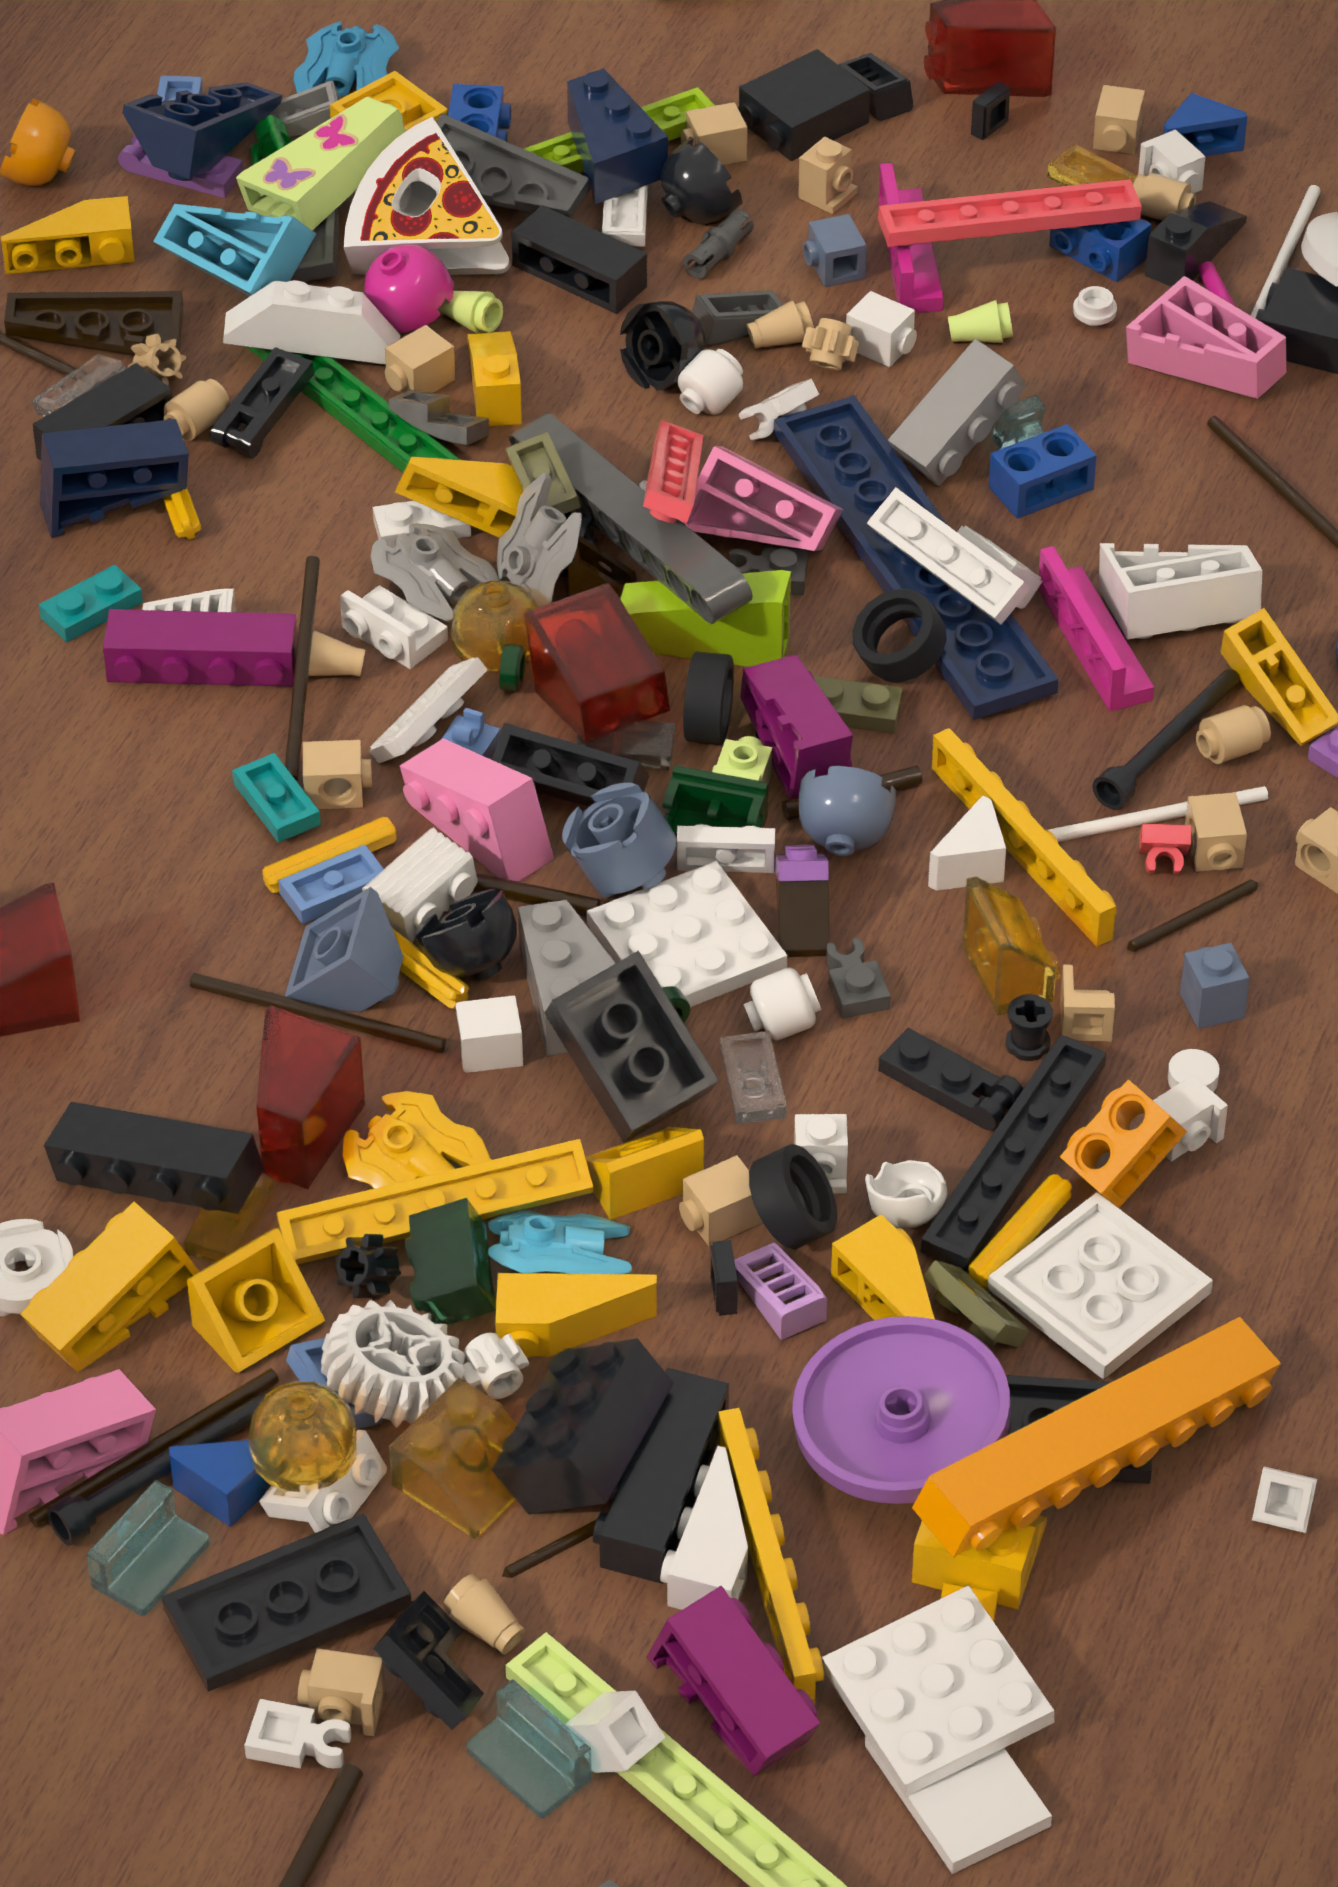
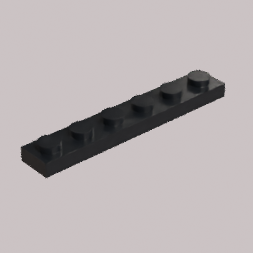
(1013, 1152)

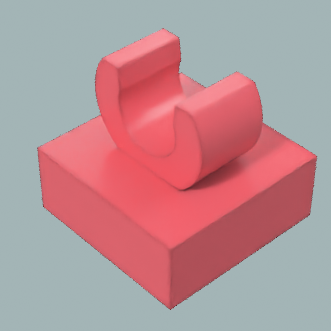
(1164, 841)

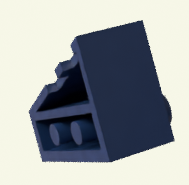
(613, 136)
(108, 468)

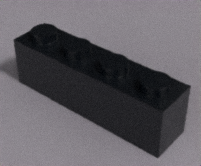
(154, 1157)
(661, 1478)

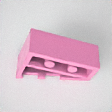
(1206, 341)
(758, 505)
(480, 807)
(67, 1437)

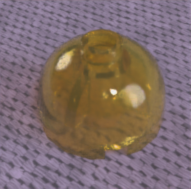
(488, 619)
(302, 1436)

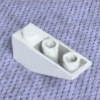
(712, 1540)

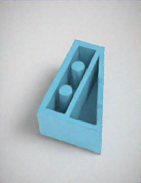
(236, 247)

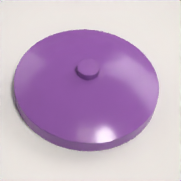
(898, 1405)

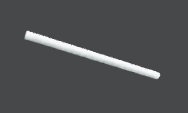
(1289, 245)
(1144, 817)

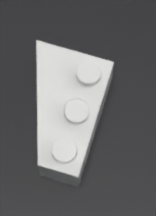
(1179, 590)

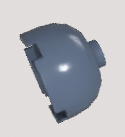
(845, 809)

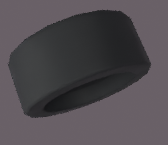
(884, 612)
(708, 697)
(793, 1196)

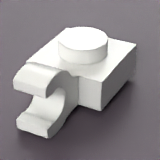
(783, 403)

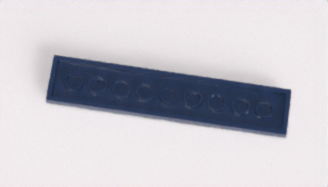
(857, 470)

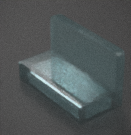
(145, 1551)
(531, 1752)

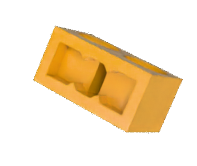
(1132, 1152)

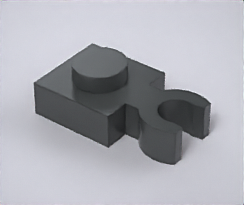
(772, 560)
(856, 984)

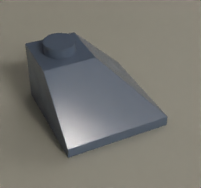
(348, 957)

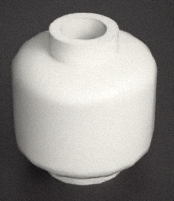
(710, 382)
(782, 1004)

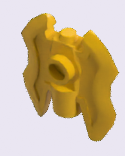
(410, 1143)

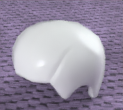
(907, 1193)

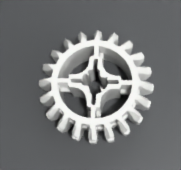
(390, 1361)

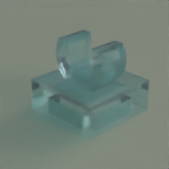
(1019, 422)

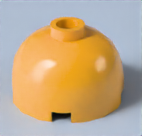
(38, 146)

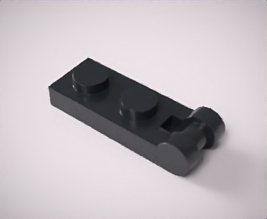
(262, 402)
(949, 1079)

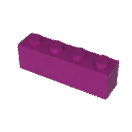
(200, 647)

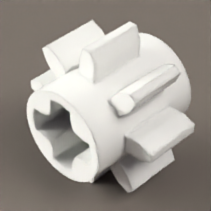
(494, 1365)

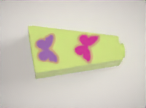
(321, 166)

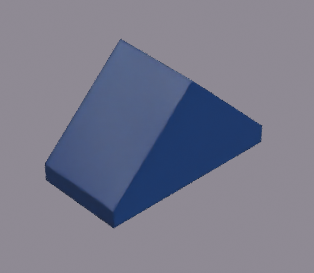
(1209, 125)
(218, 1478)

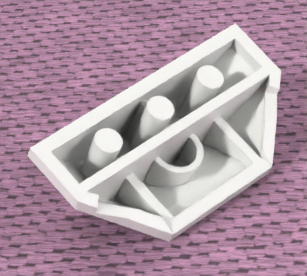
(311, 322)

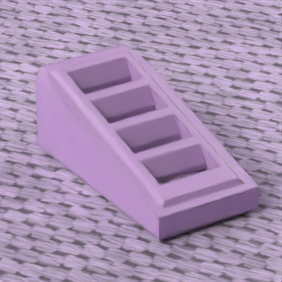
(784, 1319)

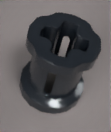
(1029, 1020)

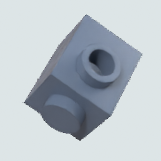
(835, 250)
(1214, 985)

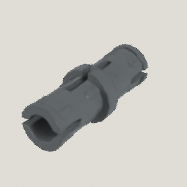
(718, 243)

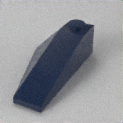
(197, 129)

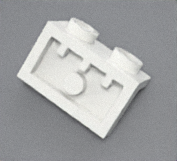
(392, 625)
(333, 1503)

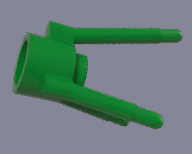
(270, 136)

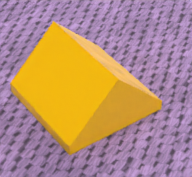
(645, 1169)
(252, 1302)

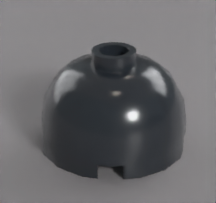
(697, 185)
(660, 343)
(471, 936)

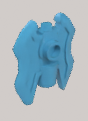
(345, 57)

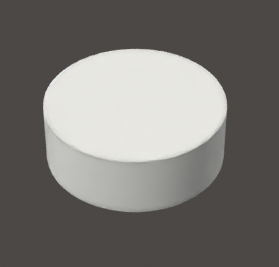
(1195, 1063)

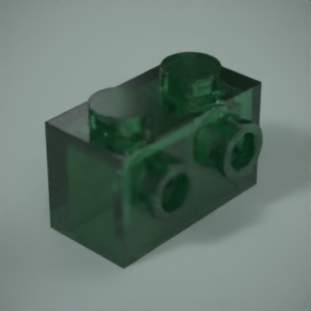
(450, 1263)

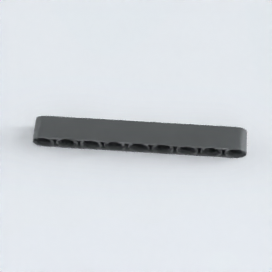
(662, 548)

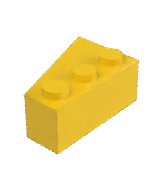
(109, 1288)

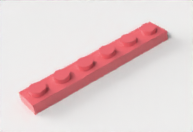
(1009, 213)
(673, 473)

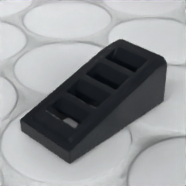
(888, 88)

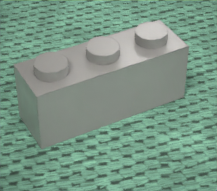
(957, 412)

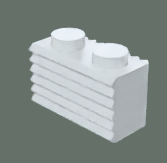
(424, 882)

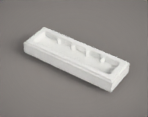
(626, 217)
(437, 702)

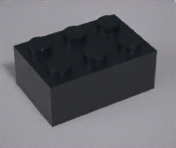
(631, 1046)
(582, 1426)

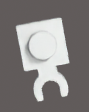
(289, 1732)

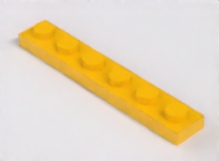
(1025, 838)
(490, 1186)
(764, 1537)

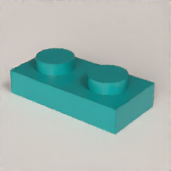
(89, 603)
(276, 797)

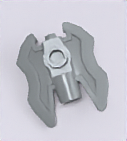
(537, 543)
(430, 568)

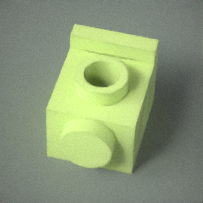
(745, 759)

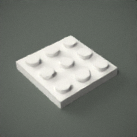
(691, 934)
(1100, 1285)
(937, 1690)

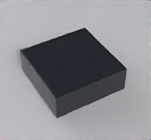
(990, 110)
(724, 1277)

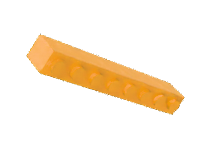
(1096, 1438)

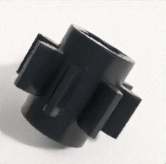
(367, 1266)

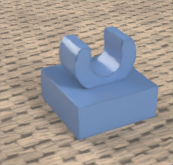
(473, 733)

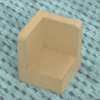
(1085, 1013)

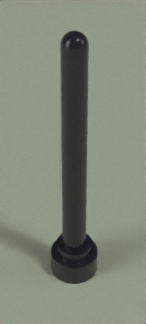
(1118, 783)
(74, 1517)

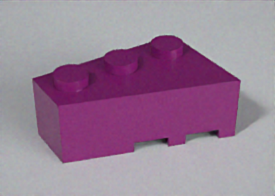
(794, 721)
(736, 1680)

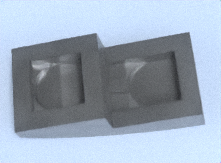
(432, 415)

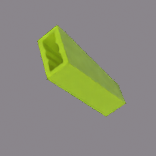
(749, 634)

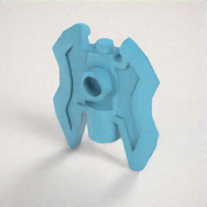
(556, 1243)

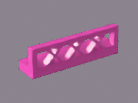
(914, 265)
(1092, 633)

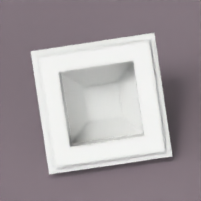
(1284, 1499)

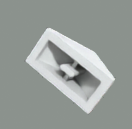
(969, 850)

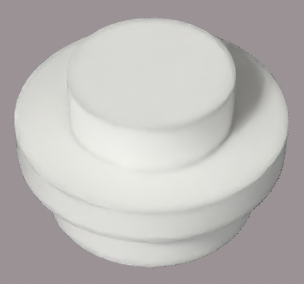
(1095, 306)

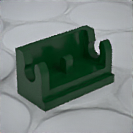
(714, 800)

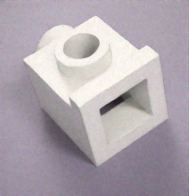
(1173, 158)
(1197, 1112)
(827, 1142)

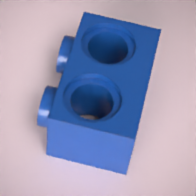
(481, 108)
(1105, 247)
(1042, 471)

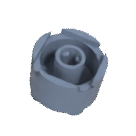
(620, 840)

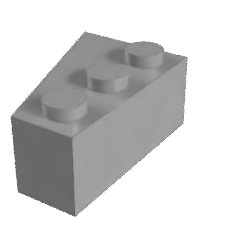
(556, 957)

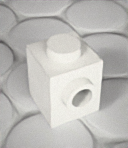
(882, 328)

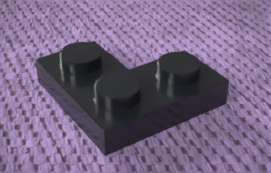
(416, 1653)

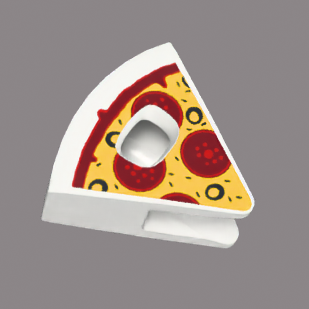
(425, 199)

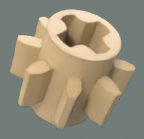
(830, 344)
(161, 356)

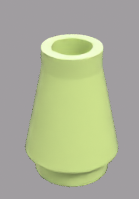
(474, 310)
(985, 323)

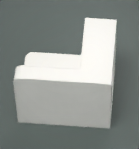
(490, 1034)
(616, 1730)

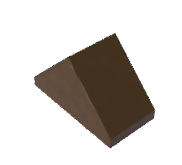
(594, 568)
(803, 917)

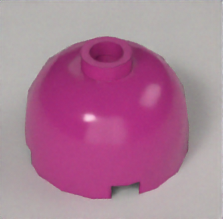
(408, 286)

